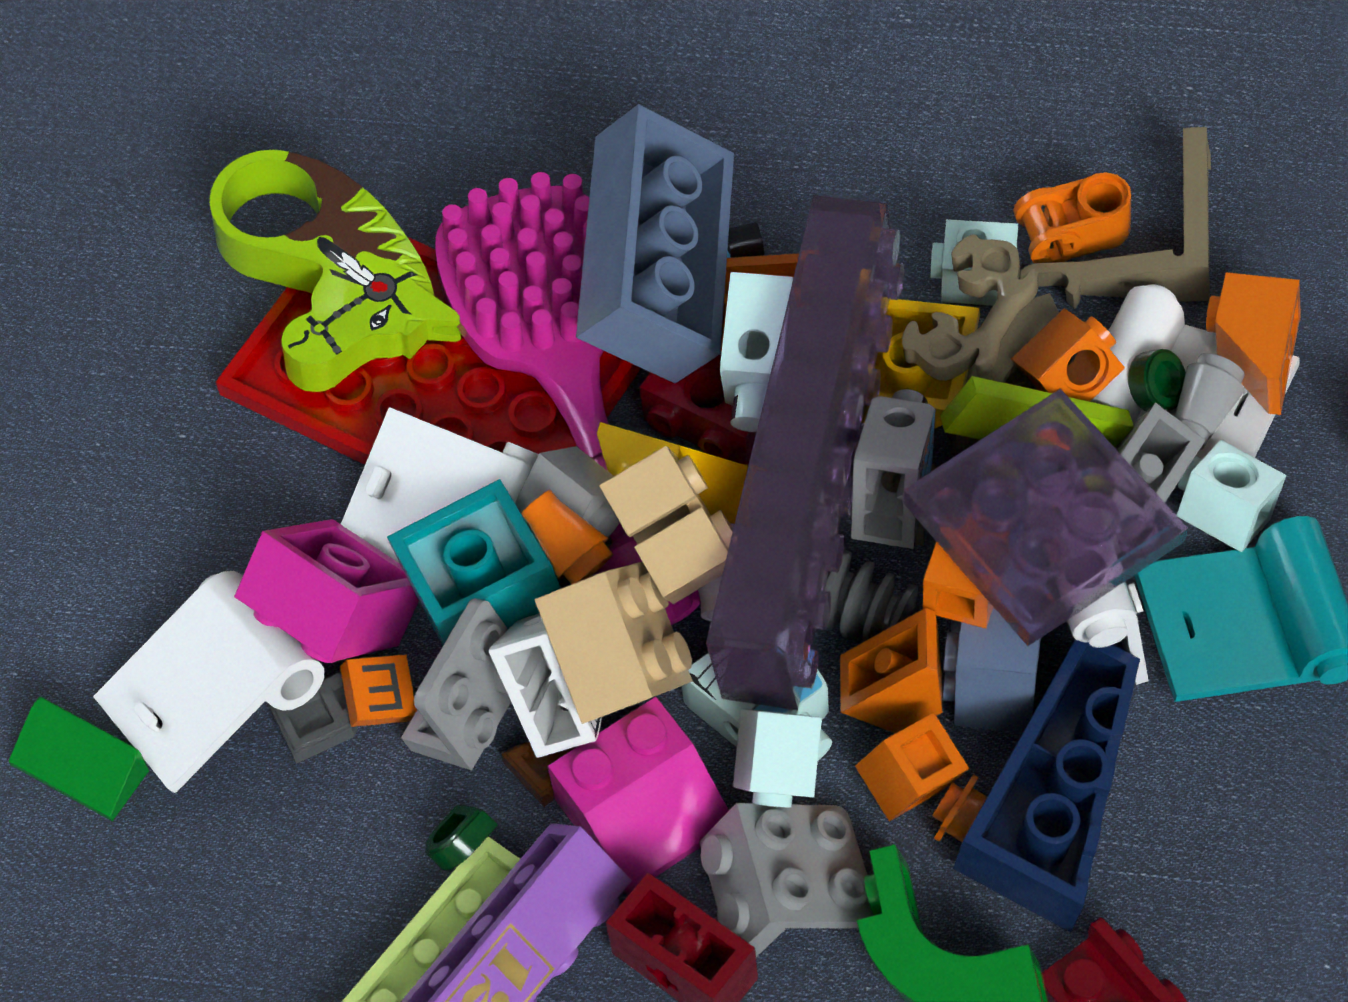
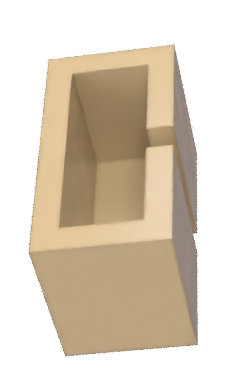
(670, 522)

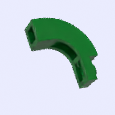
(921, 969)

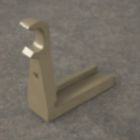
(1183, 275)

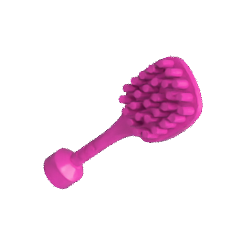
(516, 283)

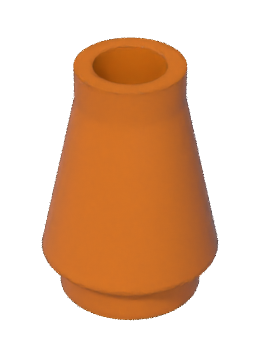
(566, 538)

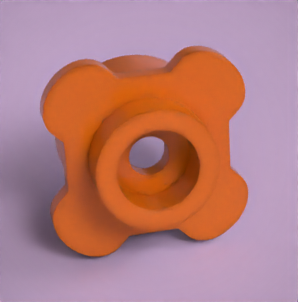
(959, 810)

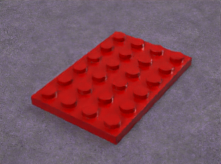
(438, 385)

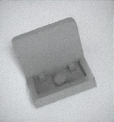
(461, 692)
(785, 870)

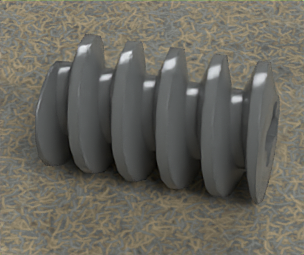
(866, 606)

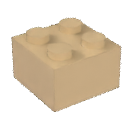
(614, 641)

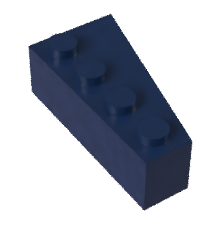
(1049, 801)

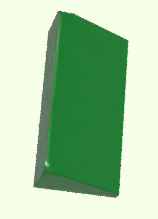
(78, 759)

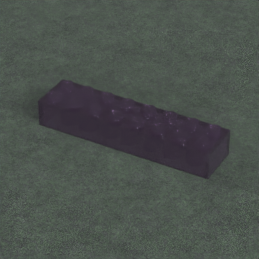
(805, 455)

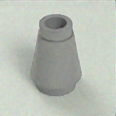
(1209, 393)

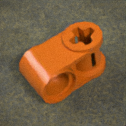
(1073, 217)

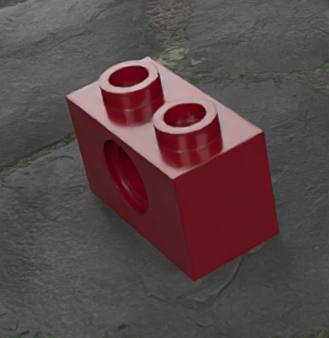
(677, 411)

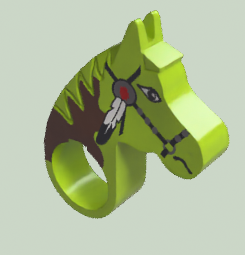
(353, 258)

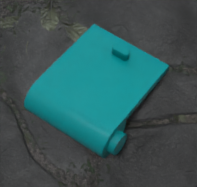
(1252, 614)

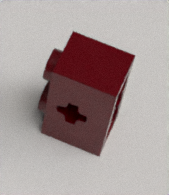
(680, 946)

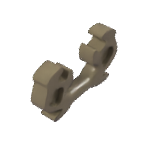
(946, 352)

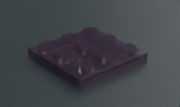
(1044, 516)

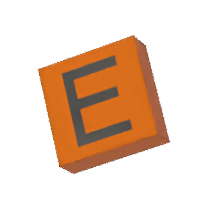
(378, 690)

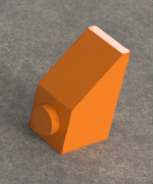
(1258, 331)
(894, 675)

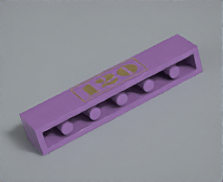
(528, 923)

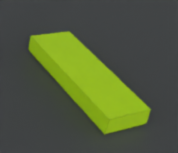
(990, 404)

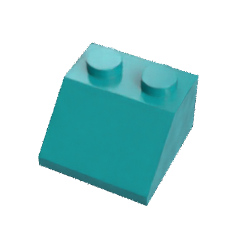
(471, 552)

